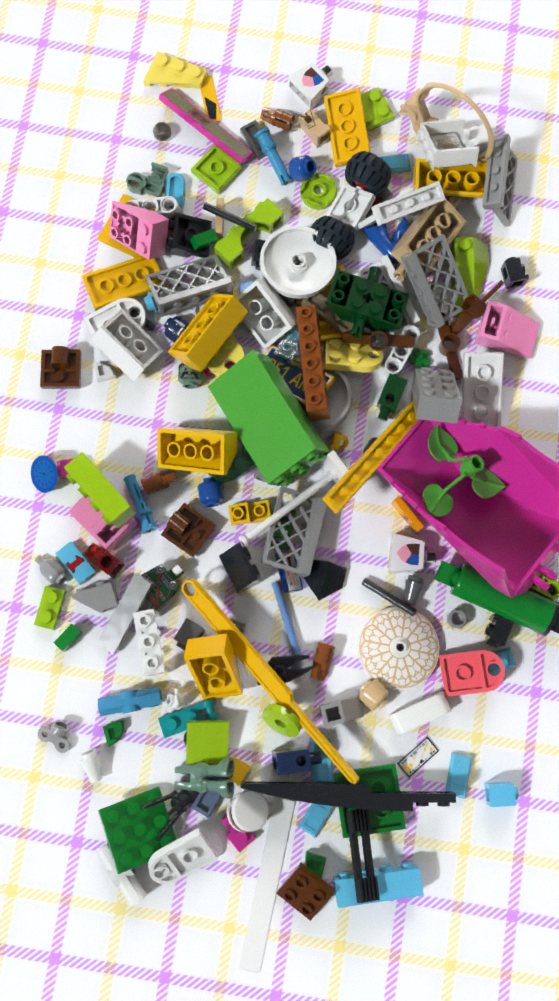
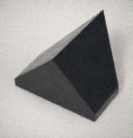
(325, 578)

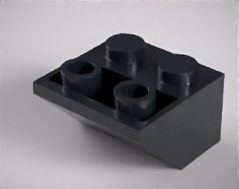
(239, 569)

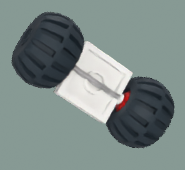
(367, 179)

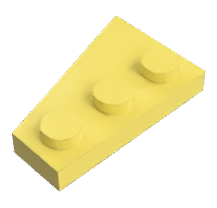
(173, 71)

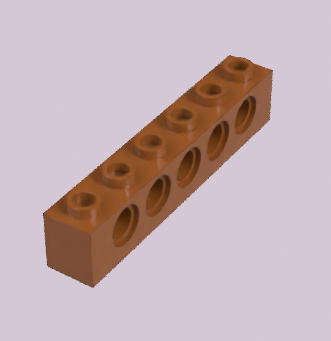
(312, 363)

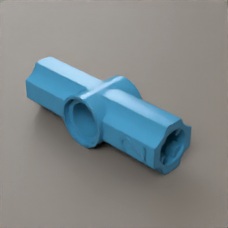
(129, 701)

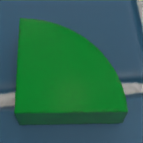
(113, 732)
(315, 863)

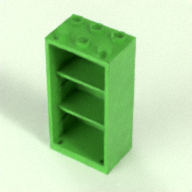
(268, 419)

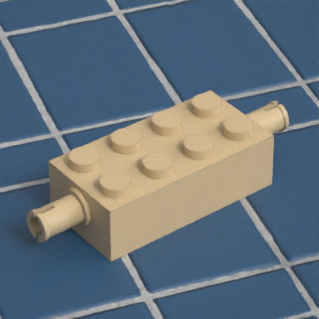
(428, 225)

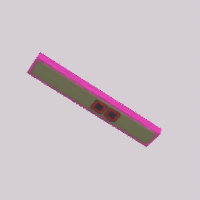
(205, 125)

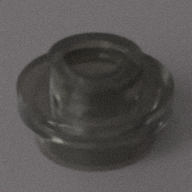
(162, 127)

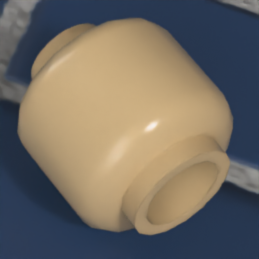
(373, 694)

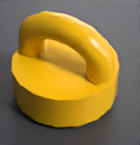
(335, 440)

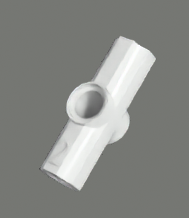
(126, 881)

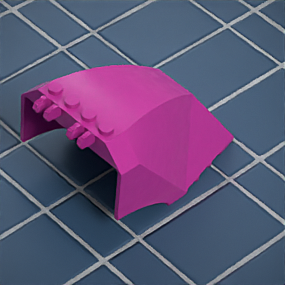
(503, 536)

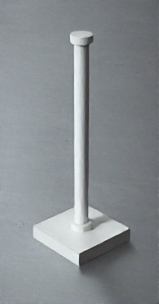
(335, 470)

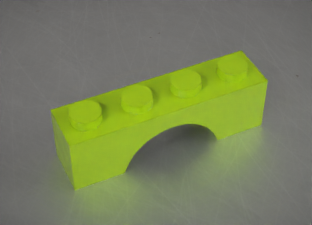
(265, 216)

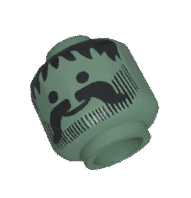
(188, 377)

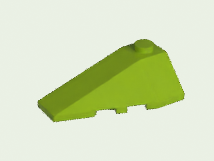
(472, 262)

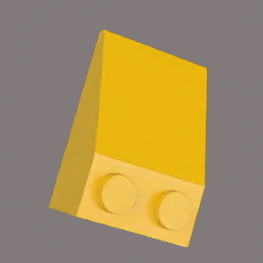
(213, 666)

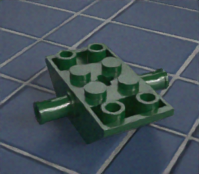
(366, 302)

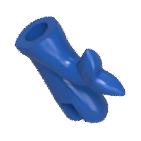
(380, 237)

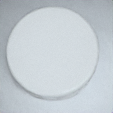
(247, 811)

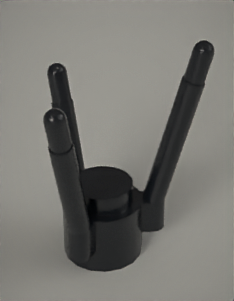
(179, 803)

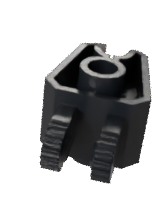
(286, 667)

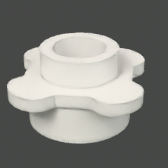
(174, 700)

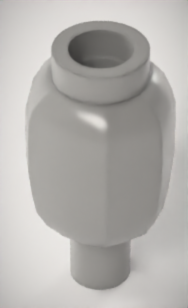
(51, 570)

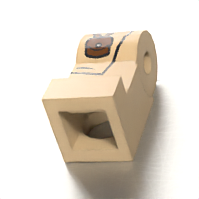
(314, 128)

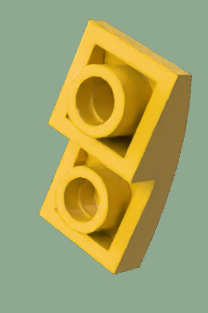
(249, 512)

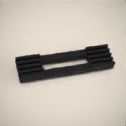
(366, 887)

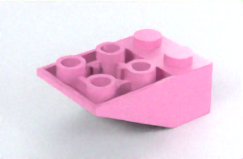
(139, 229)
(507, 330)
(91, 520)

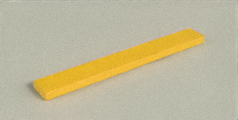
(370, 460)

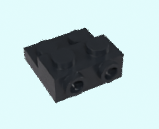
(182, 230)

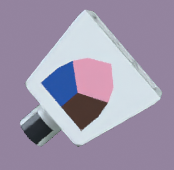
(310, 84)
(408, 554)

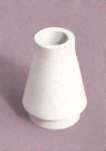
(91, 764)

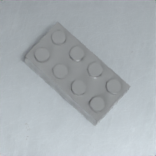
(435, 395)

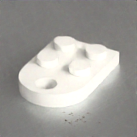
(101, 316)
(181, 858)

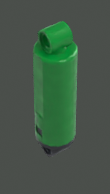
(526, 609)

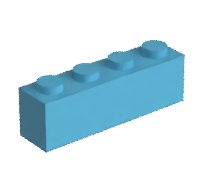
(392, 884)

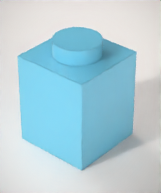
(501, 794)

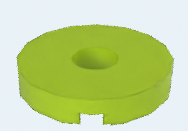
(318, 201)
(281, 721)

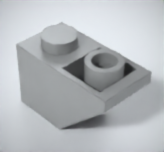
(99, 598)
(341, 711)

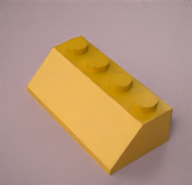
(454, 180)
(208, 331)
(196, 449)

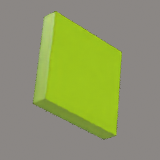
(216, 169)
(207, 741)

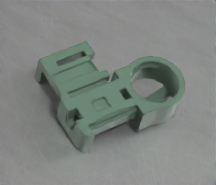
(152, 183)

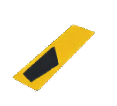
(210, 99)

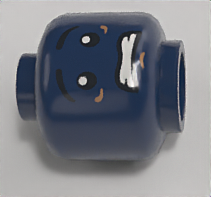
(174, 327)

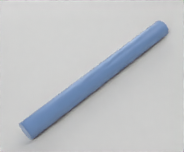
(286, 618)

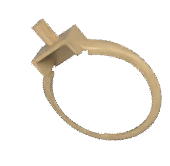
(418, 112)

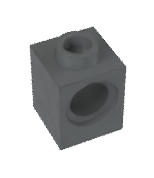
(188, 631)

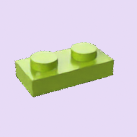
(50, 607)

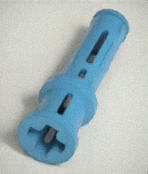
(269, 149)
(143, 512)

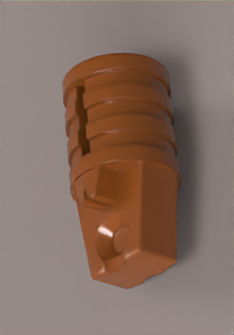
(278, 118)
(157, 482)
(322, 661)

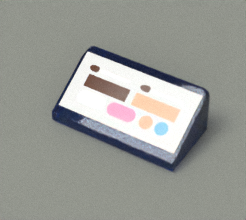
(290, 581)

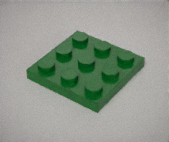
(380, 779)
(133, 829)

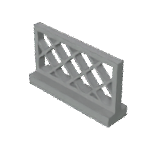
(500, 179)
(421, 285)
(193, 295)
(309, 540)

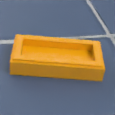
(407, 514)

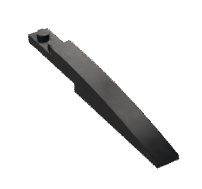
(350, 795)

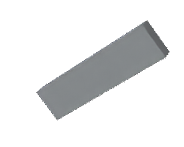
(123, 615)

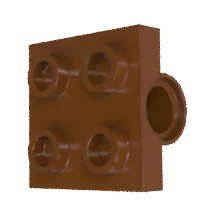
(60, 368)
(188, 530)
(305, 891)

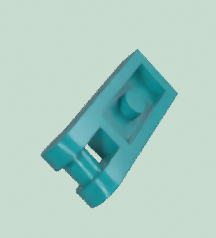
(177, 721)

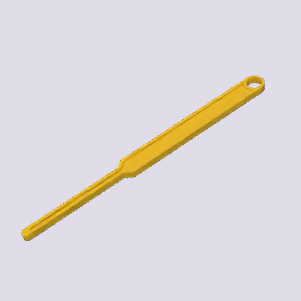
(262, 671)

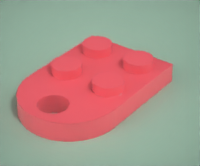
(468, 672)

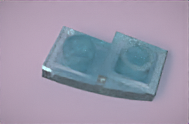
(289, 347)

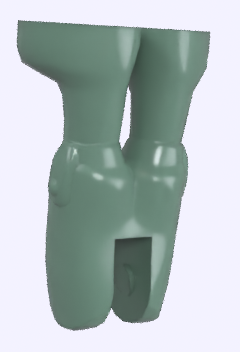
(200, 771)

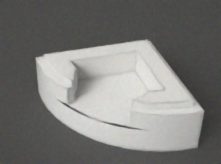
(103, 372)

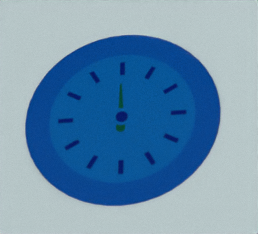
(44, 474)

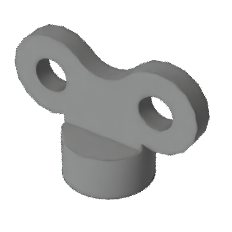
(56, 735)

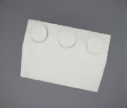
(267, 313)
(127, 344)

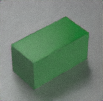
(204, 239)
(68, 637)

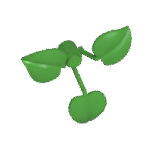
(484, 482)

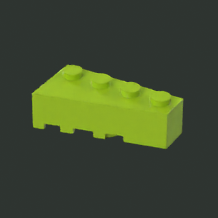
(100, 491)

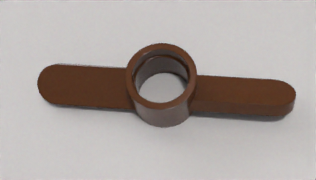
(473, 309)
(391, 340)
(451, 354)

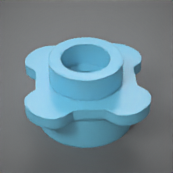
(150, 303)

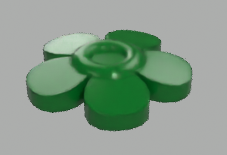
(419, 358)

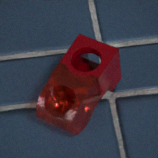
(103, 560)

